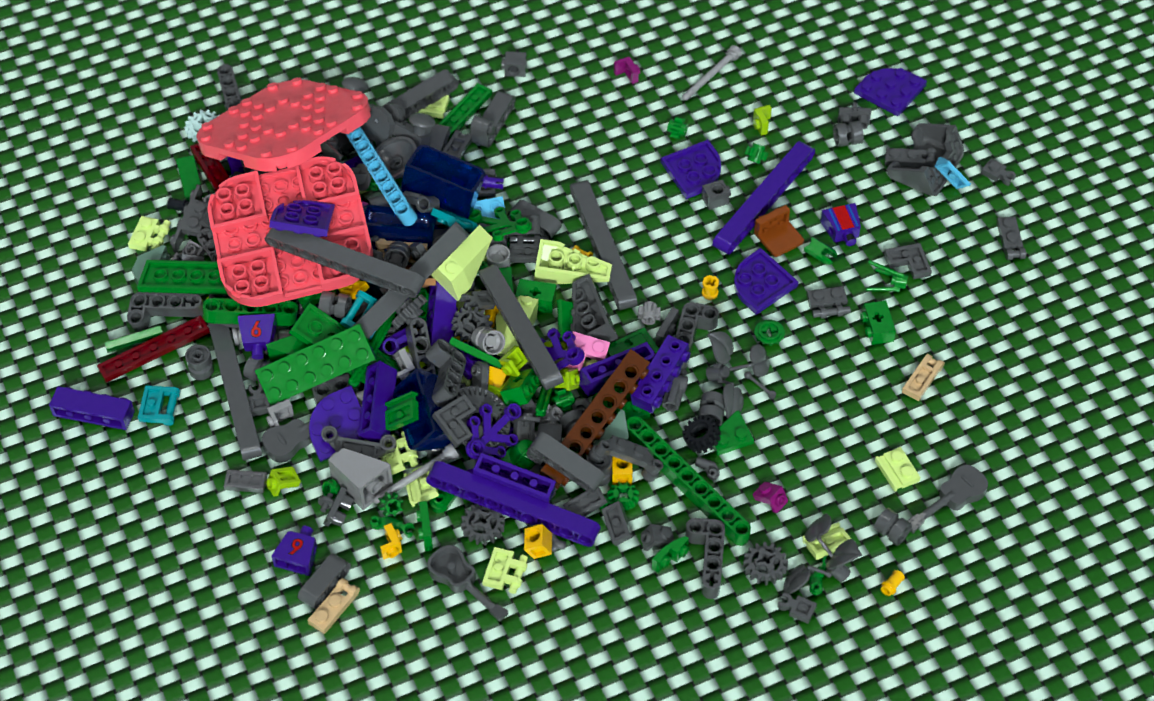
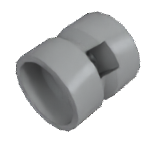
(498, 254)
(488, 340)

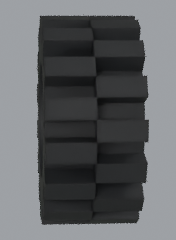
(697, 426)

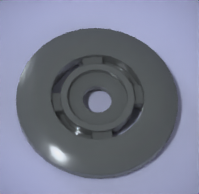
(479, 396)

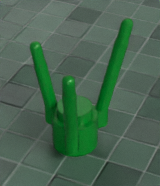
(898, 279)

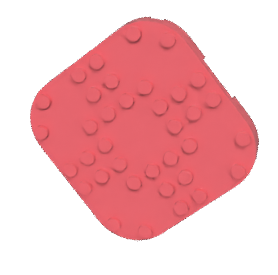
(283, 124)
(241, 217)

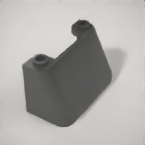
(928, 179)

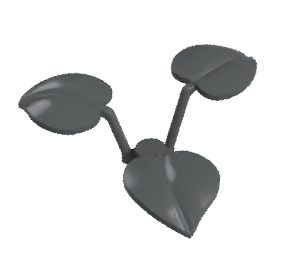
(722, 349)
(835, 566)

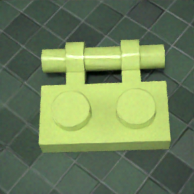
(145, 231)
(397, 459)
(498, 569)

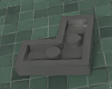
(909, 255)
(450, 420)

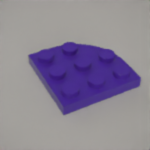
(890, 89)
(693, 167)
(303, 217)
(762, 281)
(336, 410)

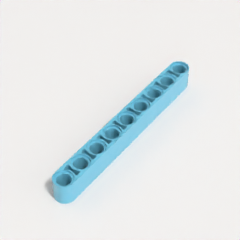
(382, 177)

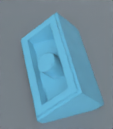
(948, 170)

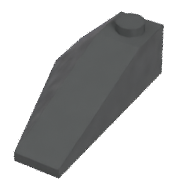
(589, 311)

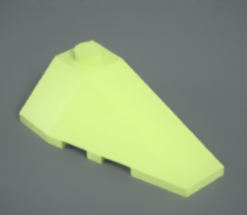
(563, 265)
(461, 267)
(530, 307)

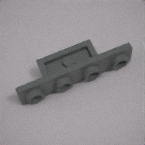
(190, 219)

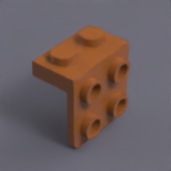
(777, 232)

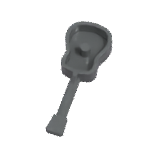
(285, 441)
(964, 487)
(449, 567)

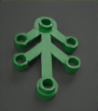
(521, 225)

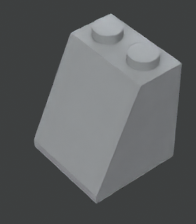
(360, 475)

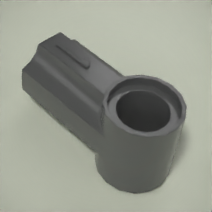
(420, 201)
(673, 398)

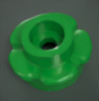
(330, 486)

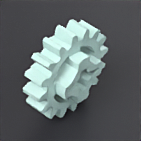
(195, 122)

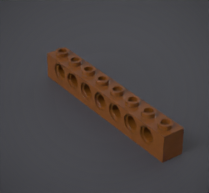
(631, 363)

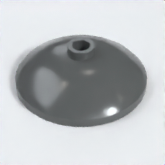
(396, 153)

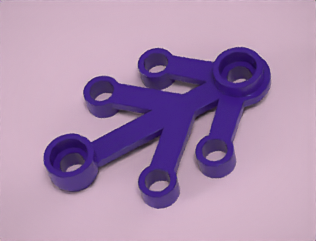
(572, 356)
(490, 433)

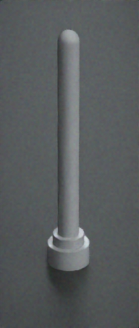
(733, 53)
(448, 454)

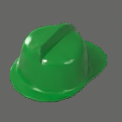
(517, 455)

